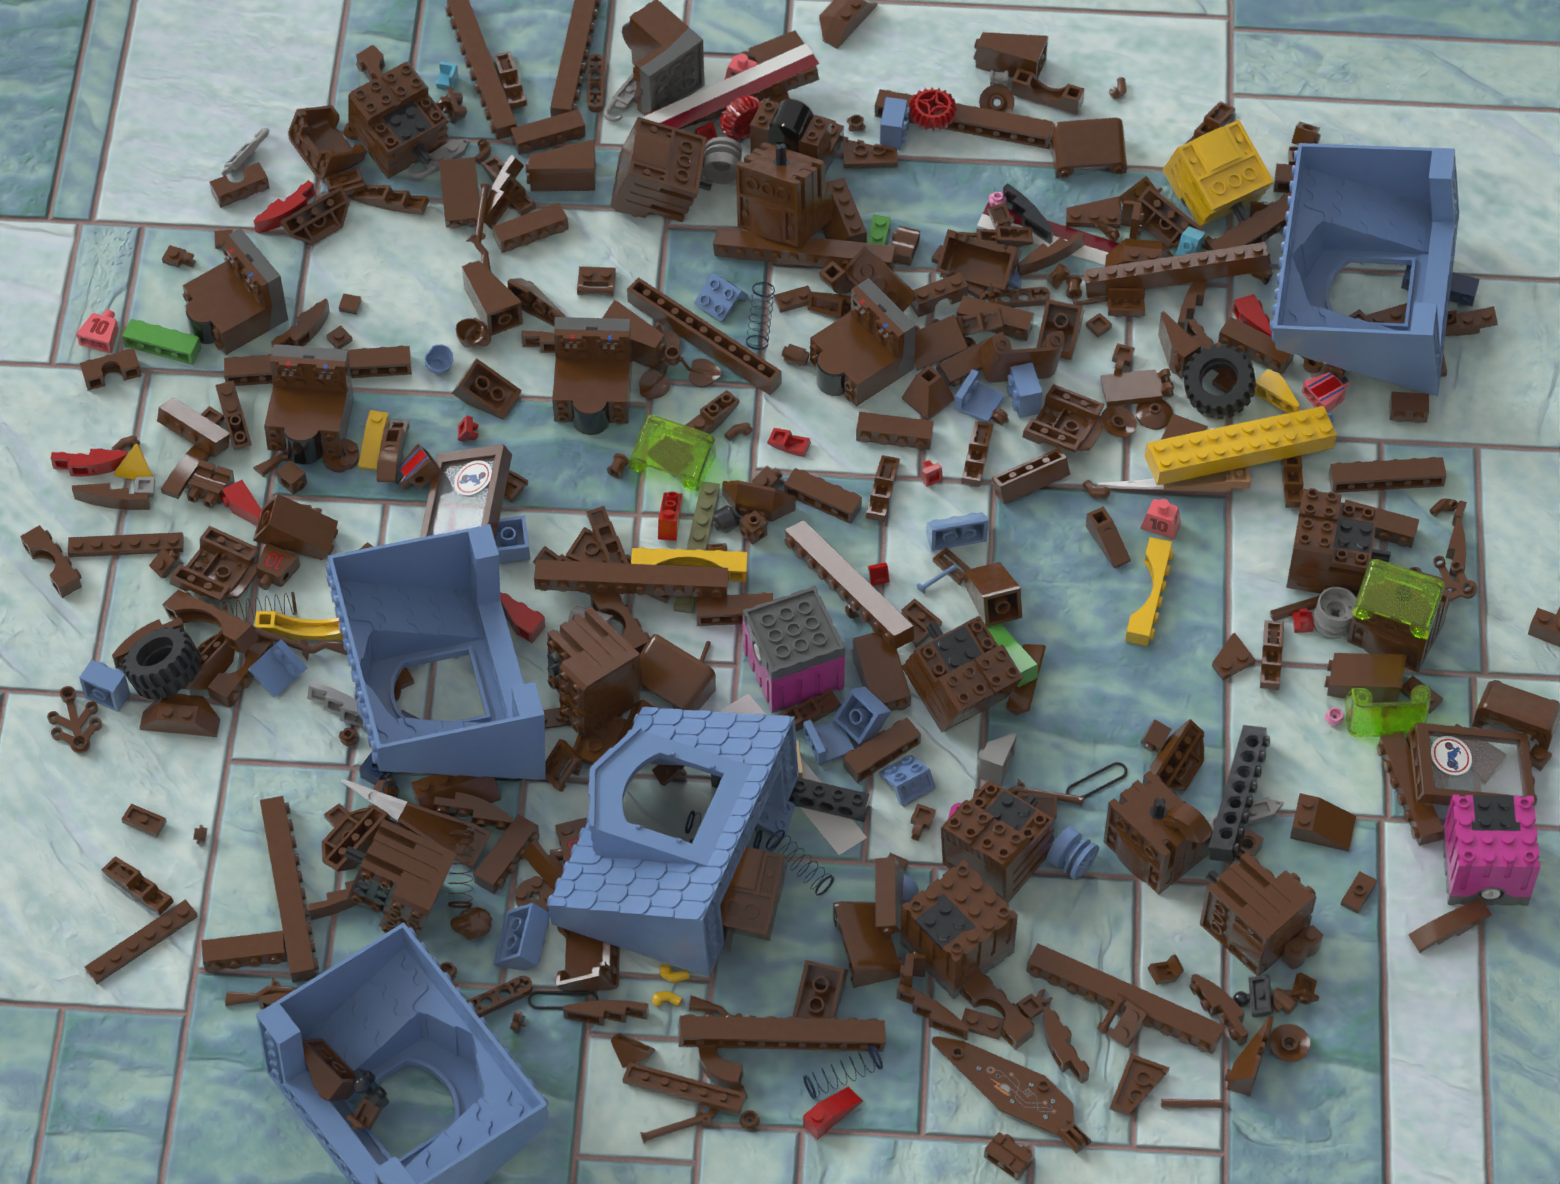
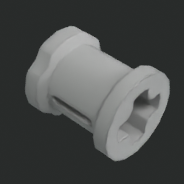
(999, 77)

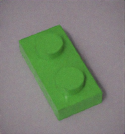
(879, 230)

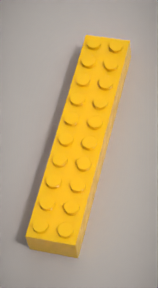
(1240, 445)

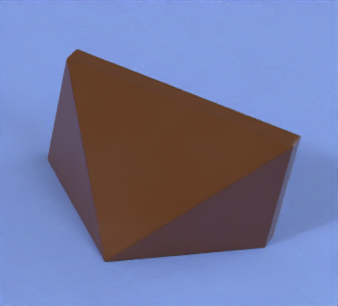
(630, 1050)

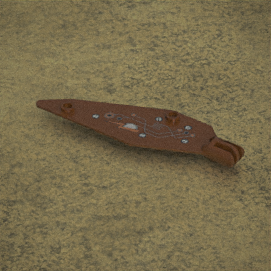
(1016, 1090)

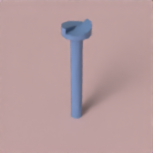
(935, 579)

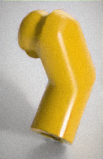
(672, 976)
(668, 996)

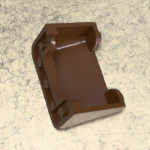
(1088, 145)
(326, 149)
(978, 261)
(999, 357)
(676, 674)
(1518, 711)
(869, 953)
(588, 964)

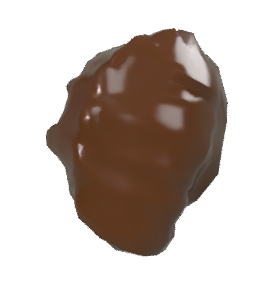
(472, 333)
(472, 923)

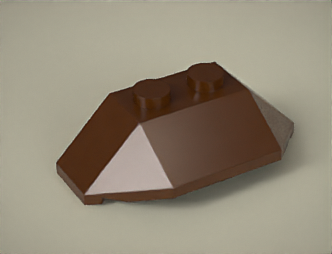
(843, 18)
(318, 218)
(1164, 218)
(1136, 250)
(765, 500)
(216, 659)
(181, 715)
(1180, 757)
(354, 830)

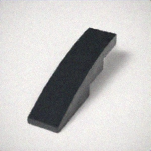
(1029, 213)

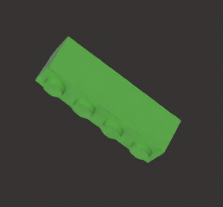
(161, 341)
(1021, 658)

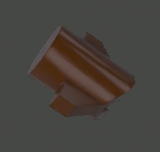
(1058, 276)
(1263, 276)
(1283, 1000)

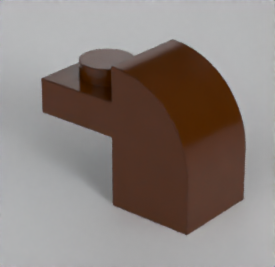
(1189, 821)

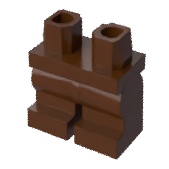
(208, 483)

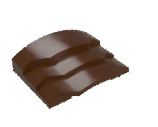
(1066, 421)
(219, 568)

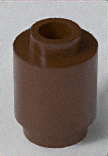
(795, 355)

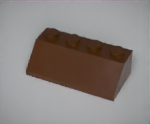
(846, 220)
(447, 785)

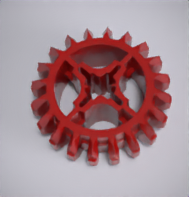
(932, 109)
(738, 117)

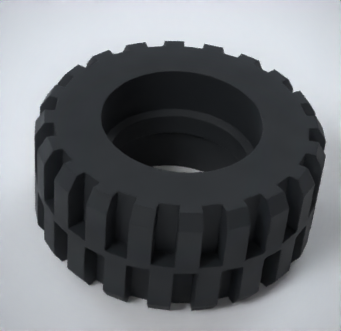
(1219, 358)
(162, 663)

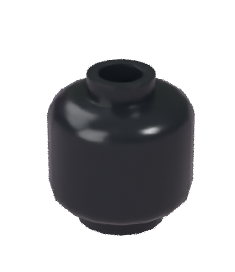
(726, 519)

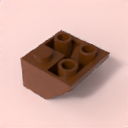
(928, 393)

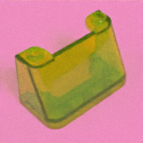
(673, 450)
(1399, 596)
(1385, 718)

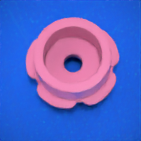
(996, 198)
(1334, 712)

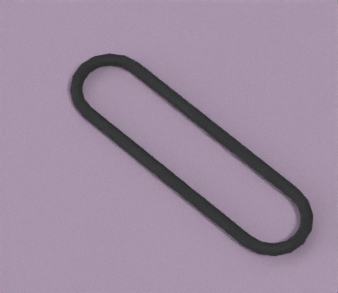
(1097, 772)
(557, 992)

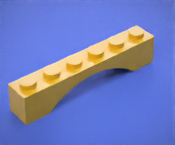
(734, 561)
(1141, 622)
(298, 628)

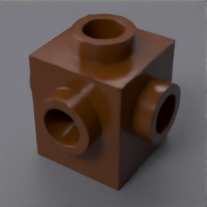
(753, 527)

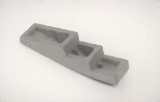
(335, 702)

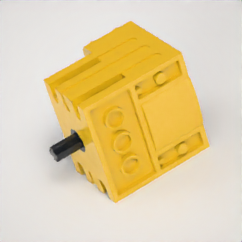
(1218, 174)

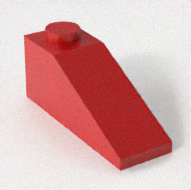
(241, 502)
(830, 1112)

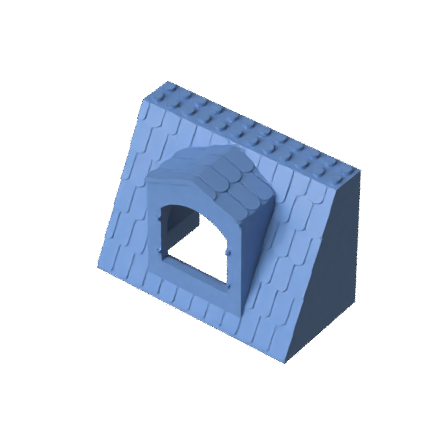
(1372, 210)
(429, 605)
(655, 888)
(394, 1011)

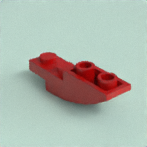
(279, 210)
(96, 463)

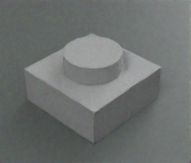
(145, 485)

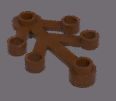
(1459, 587)
(75, 723)

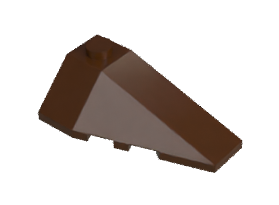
(534, 300)
(1246, 1066)

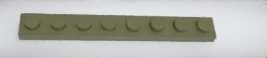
(700, 533)

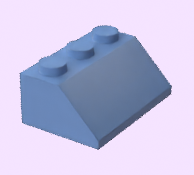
(957, 531)
(522, 937)

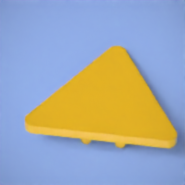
(133, 465)

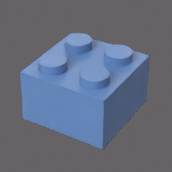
(894, 123)
(1024, 390)
(512, 539)
(105, 685)
(862, 715)

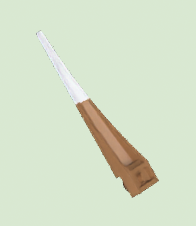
(1220, 481)

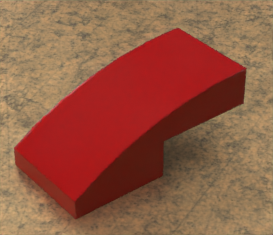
(789, 443)

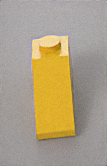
(1274, 389)
(372, 439)

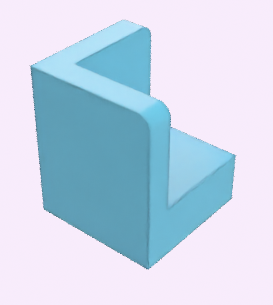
(448, 75)

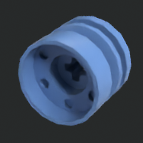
(1072, 853)

